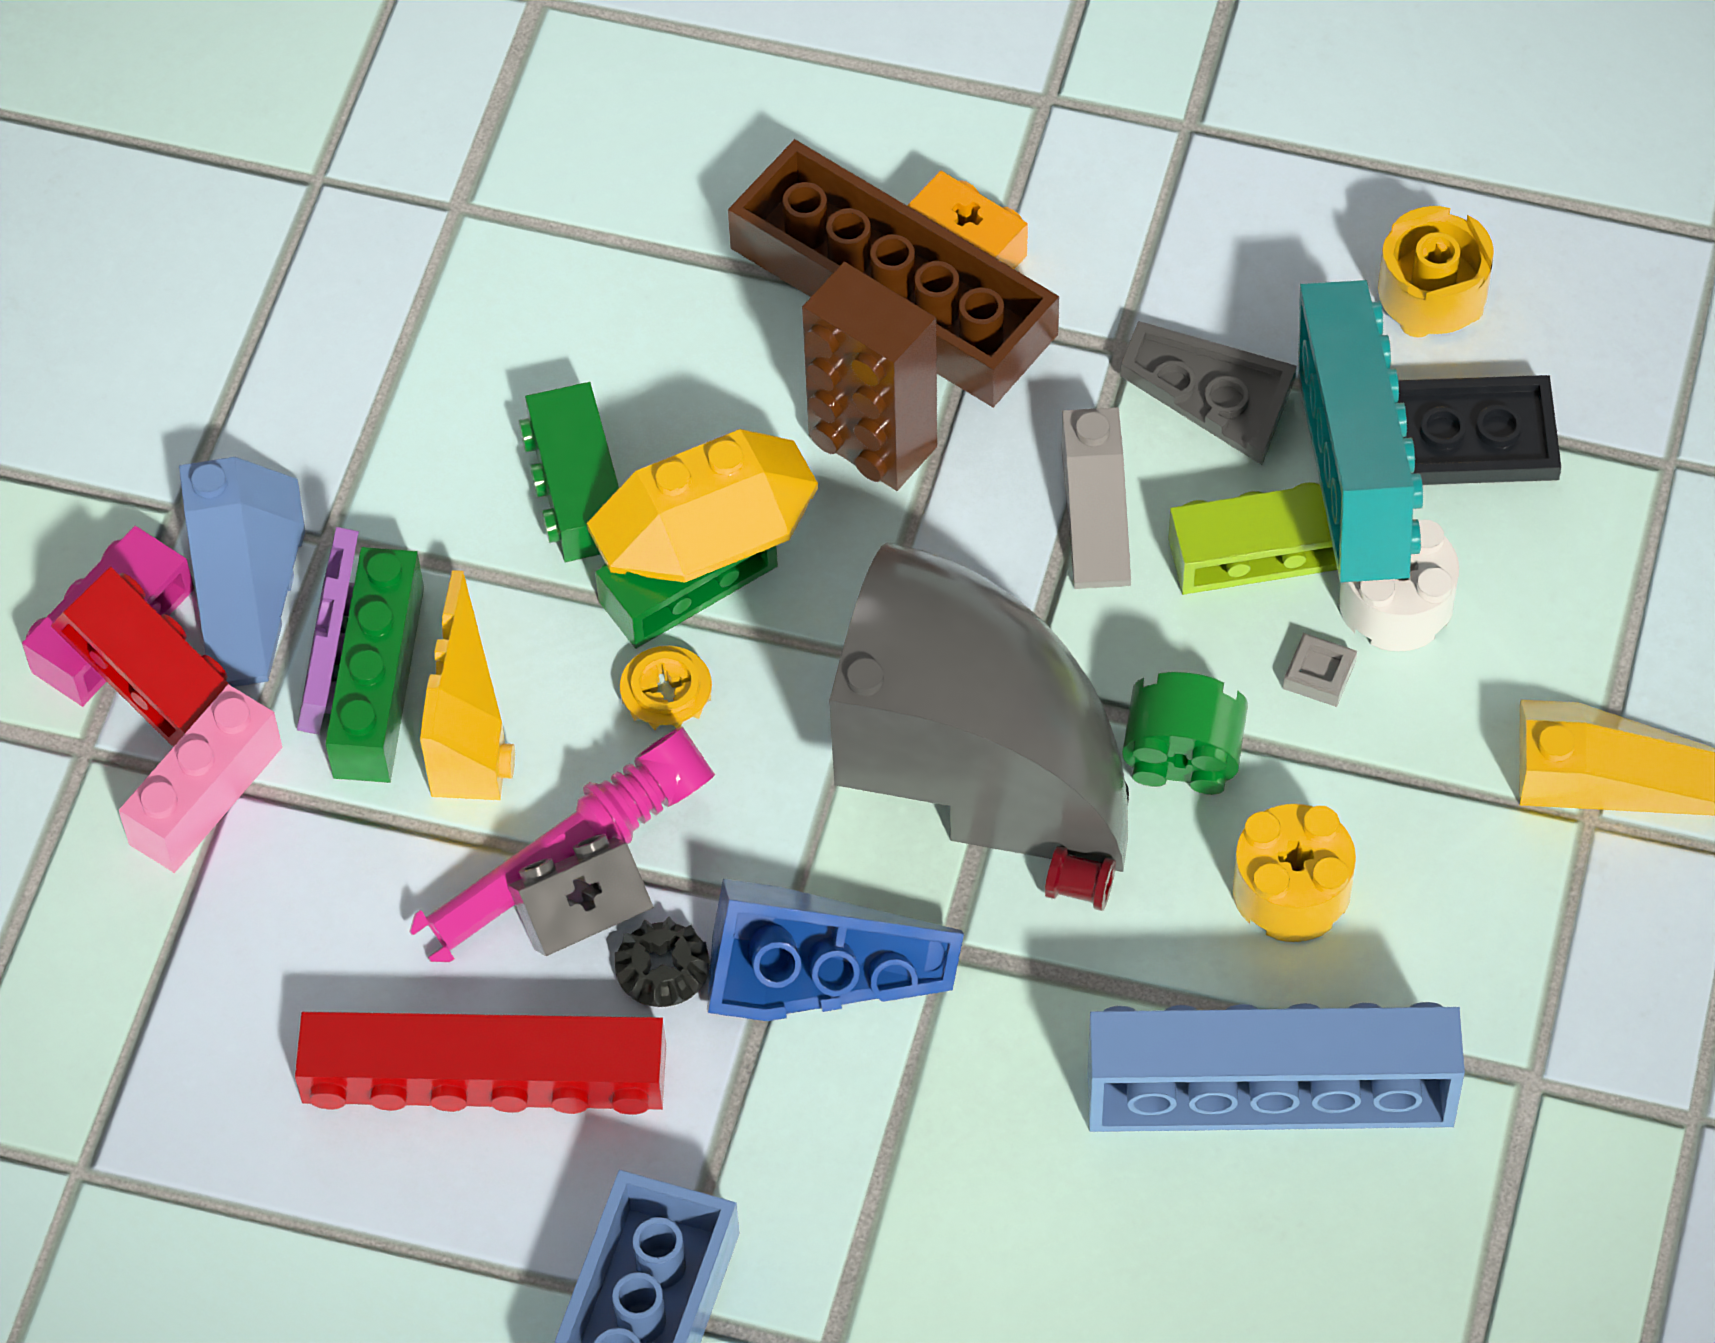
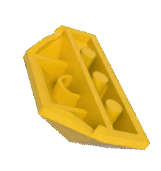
(705, 507)

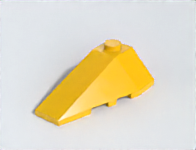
(461, 716)
(1608, 762)

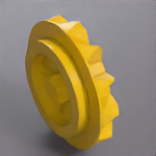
(683, 671)

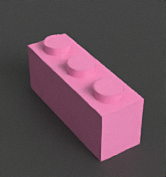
(201, 778)

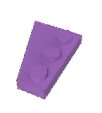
(327, 637)

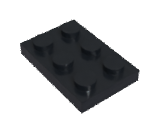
(1482, 429)

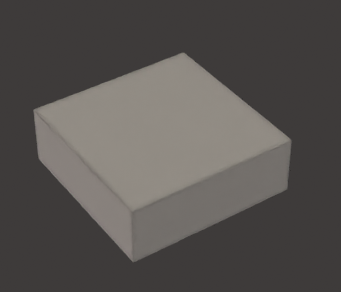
(1320, 669)

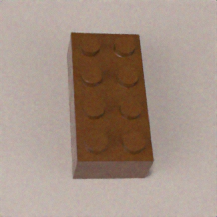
(870, 376)

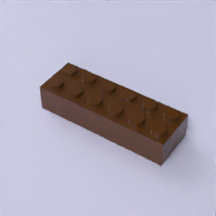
(815, 215)

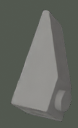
(1096, 497)

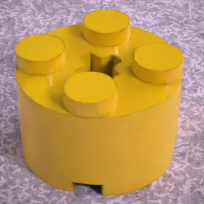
(1435, 271)
(1294, 871)

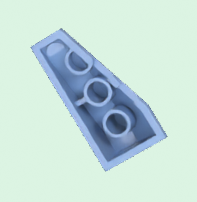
(243, 554)

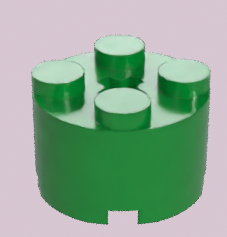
(1184, 732)

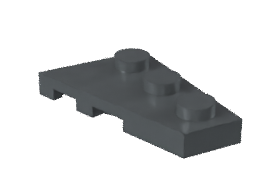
(1211, 384)

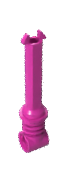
(662, 775)

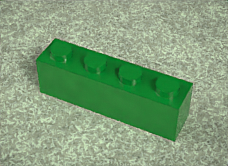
(375, 665)

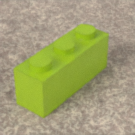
(1250, 538)

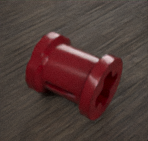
(1080, 878)

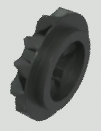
(664, 985)

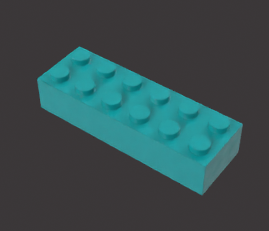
(1358, 432)

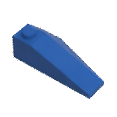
(806, 952)

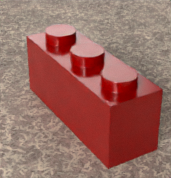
(141, 654)

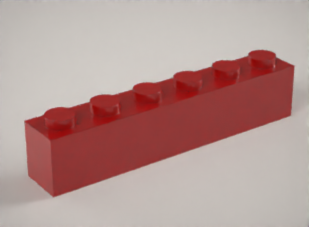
(481, 1061)

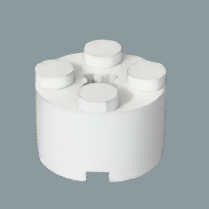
(1407, 610)

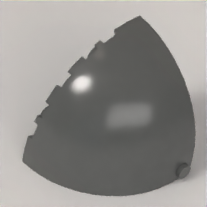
(975, 708)

